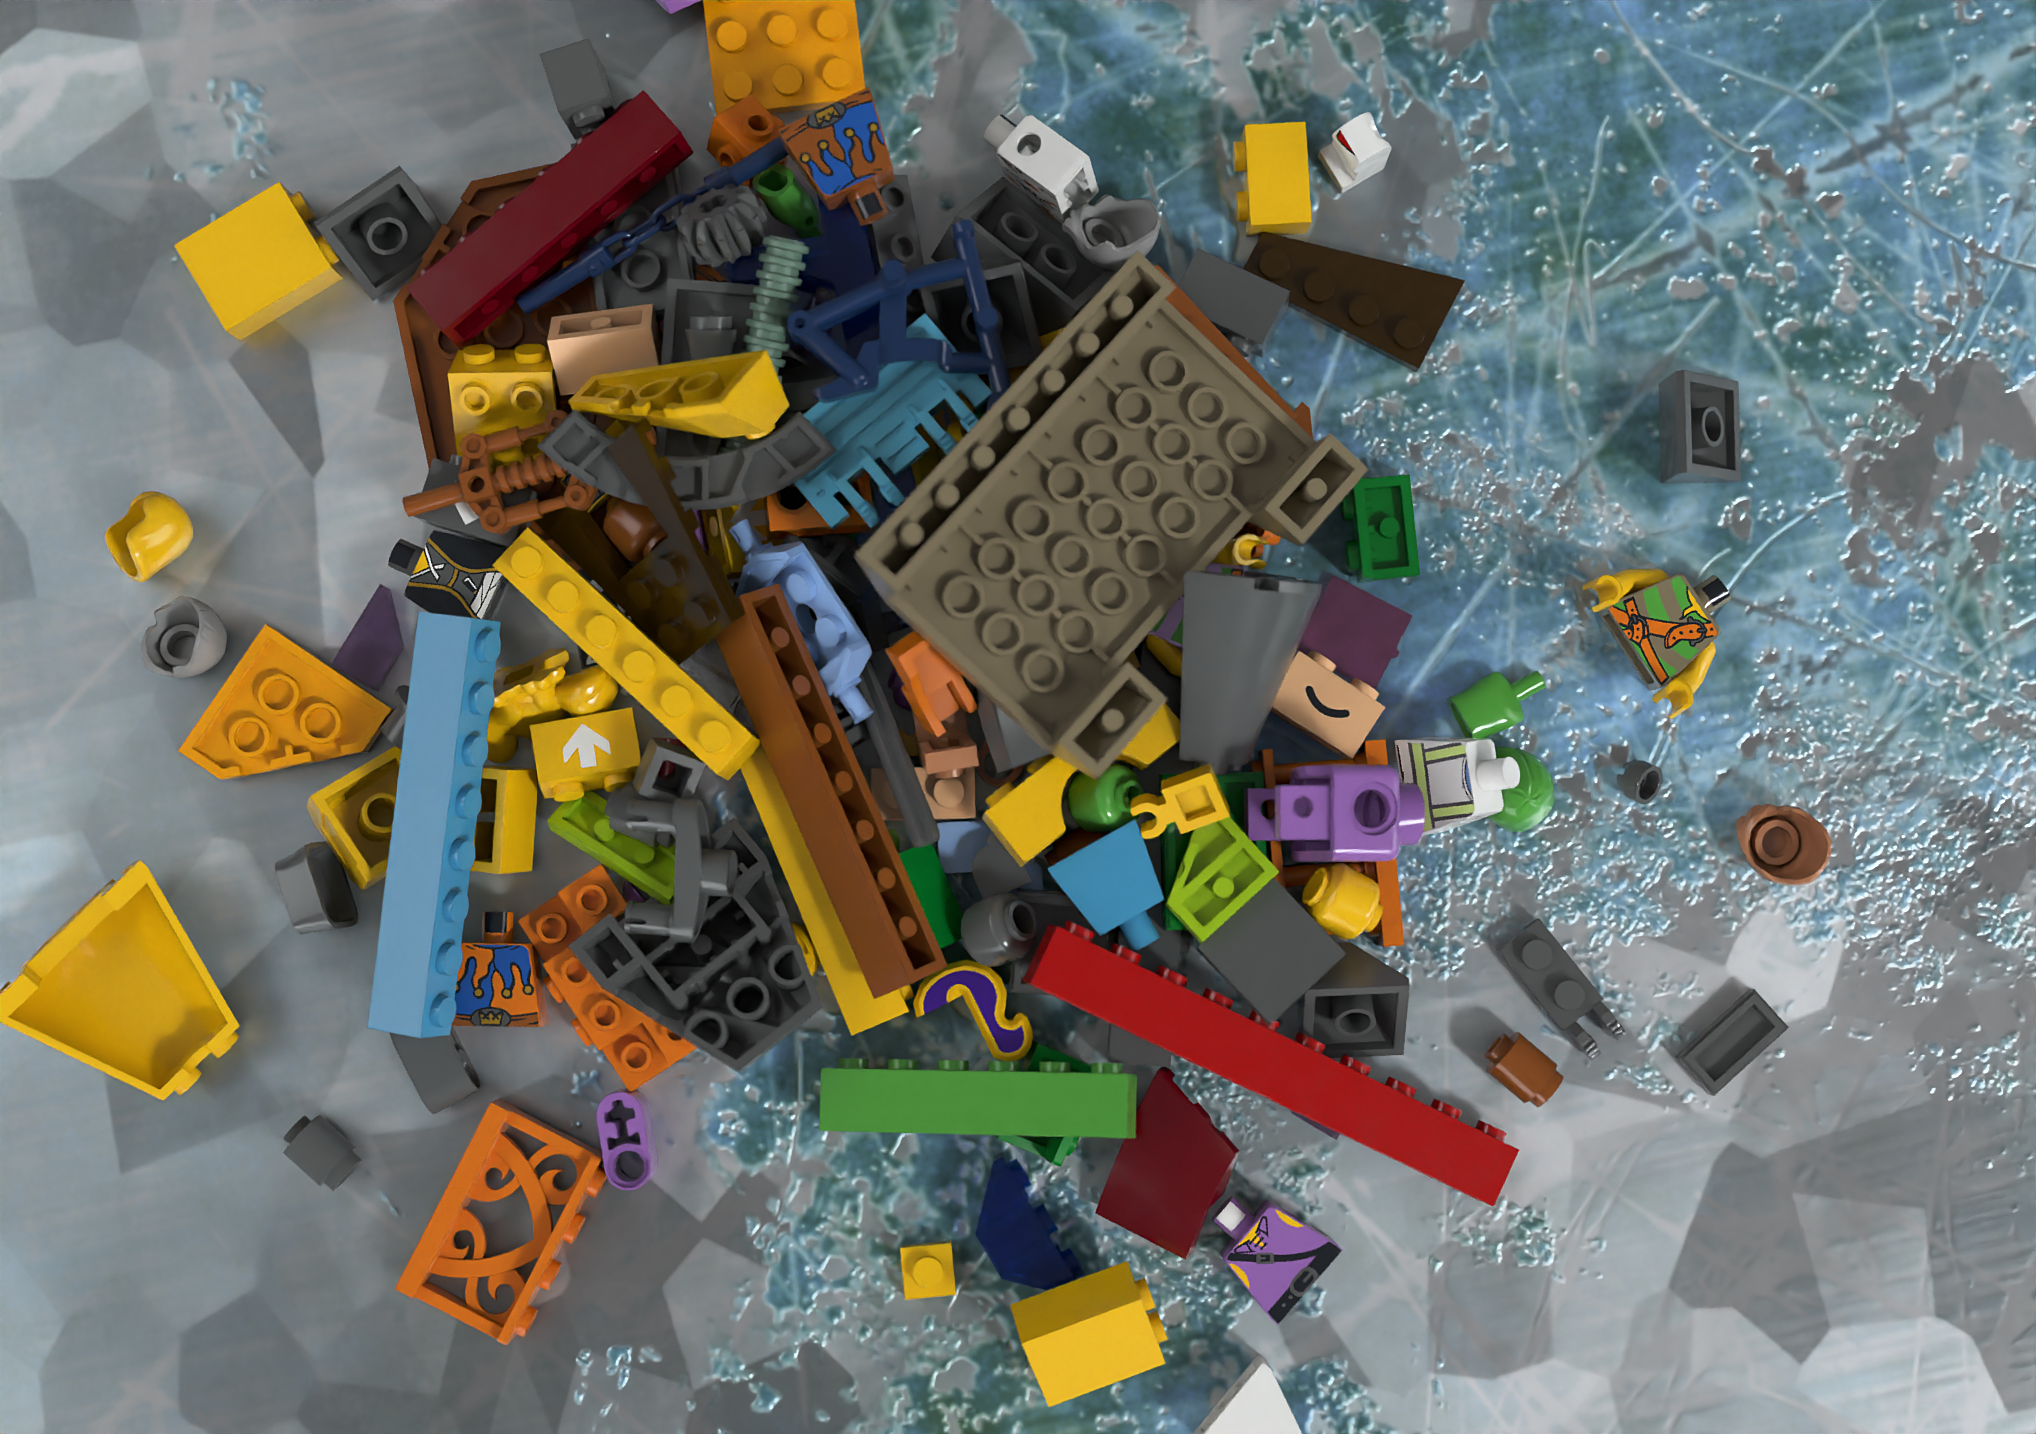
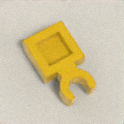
(1187, 799)

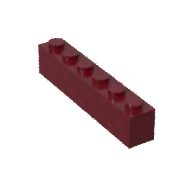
(550, 219)

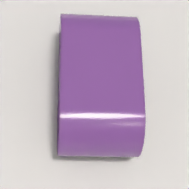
(614, 1128)

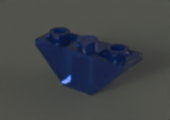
(1019, 1233)

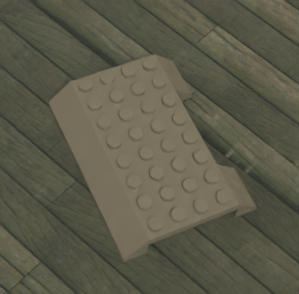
(1084, 505)

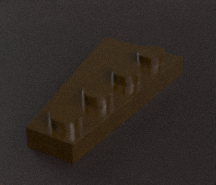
(1362, 297)

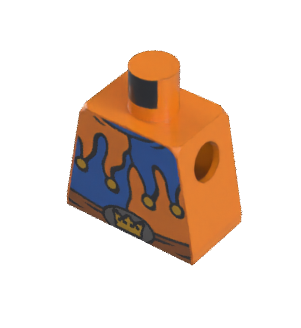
(500, 979)

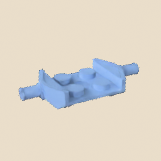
(834, 639)

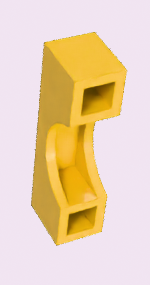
(1031, 815)

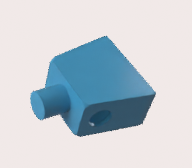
(1113, 884)

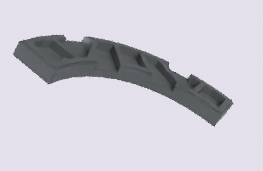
(702, 480)

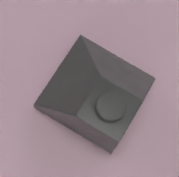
(951, 312)
(1357, 1007)

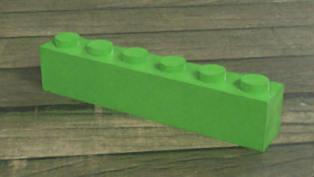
(978, 1101)

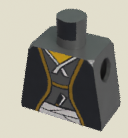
(452, 575)

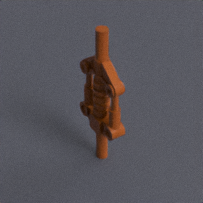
(482, 484)

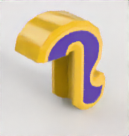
(986, 998)

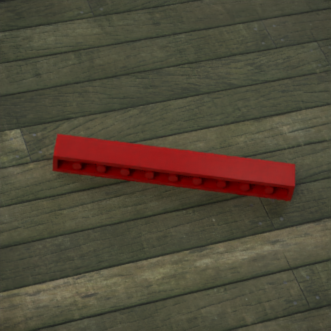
(1270, 1064)

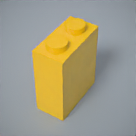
(260, 260)
(1090, 1333)

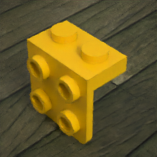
(502, 391)

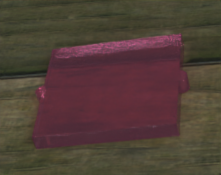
(1355, 631)

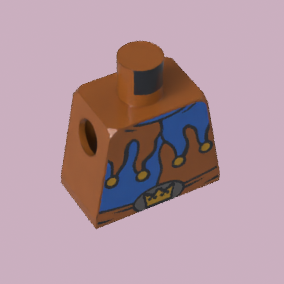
(843, 155)

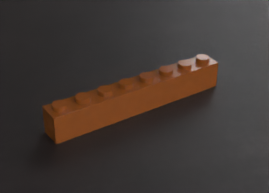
(828, 794)

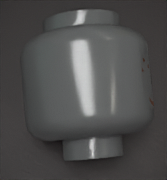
(999, 929)

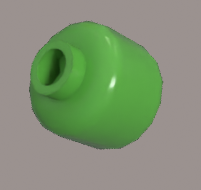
(1104, 802)

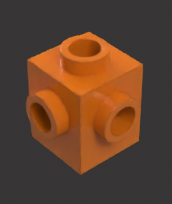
(741, 132)

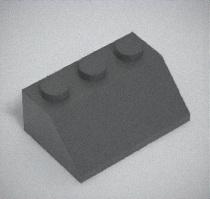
(1018, 228)

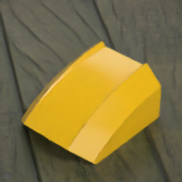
(358, 817)

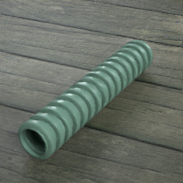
(772, 308)

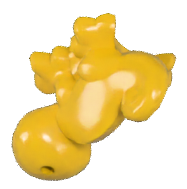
(541, 694)

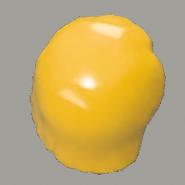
(149, 535)

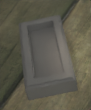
(1731, 1042)

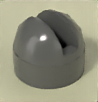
(1640, 781)

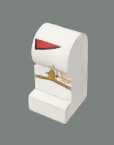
(1355, 152)

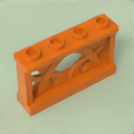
(439, 1254)

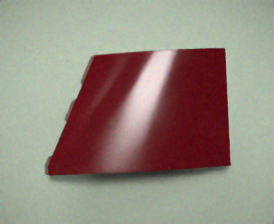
(1169, 1171)

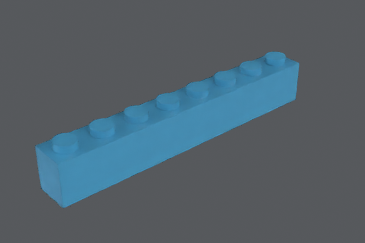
(434, 825)

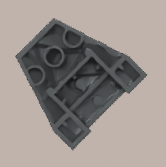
(732, 987)

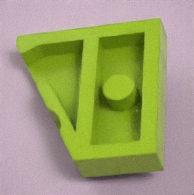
(1217, 877)

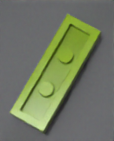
(587, 828)

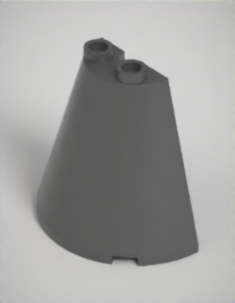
(1235, 658)

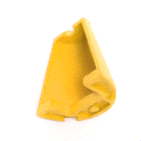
(123, 990)

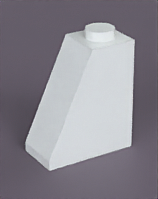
(1252, 1406)

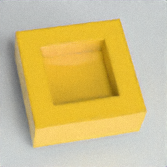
(928, 1270)

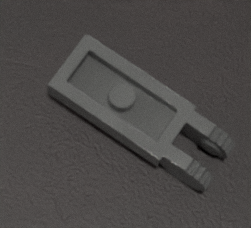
(1558, 984)

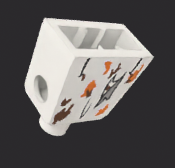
(1043, 164)

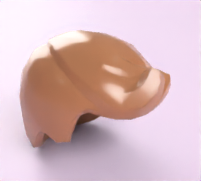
(1784, 844)

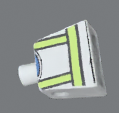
(1456, 778)

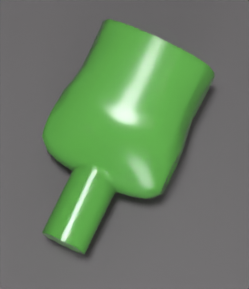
(787, 200)
(1493, 703)

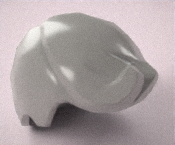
(1113, 230)
(184, 639)

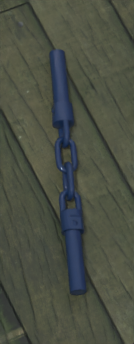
(599, 257)

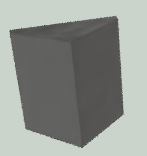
(382, 232)
(1699, 429)

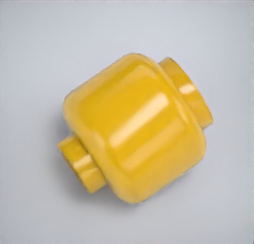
(1343, 901)

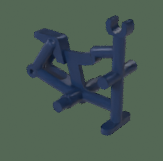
(891, 291)

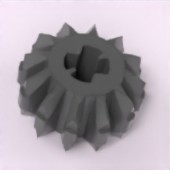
(722, 225)

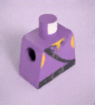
(1274, 1253)

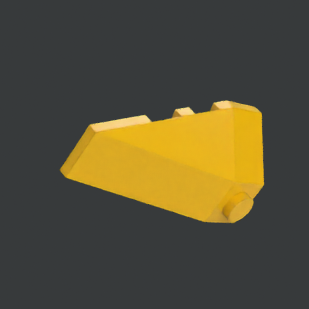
(700, 396)

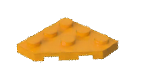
(283, 713)

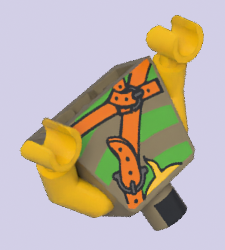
(1662, 627)

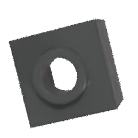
(678, 783)

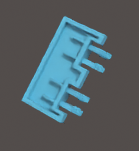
(885, 427)

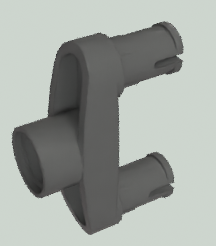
(697, 869)

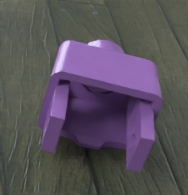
(1338, 813)

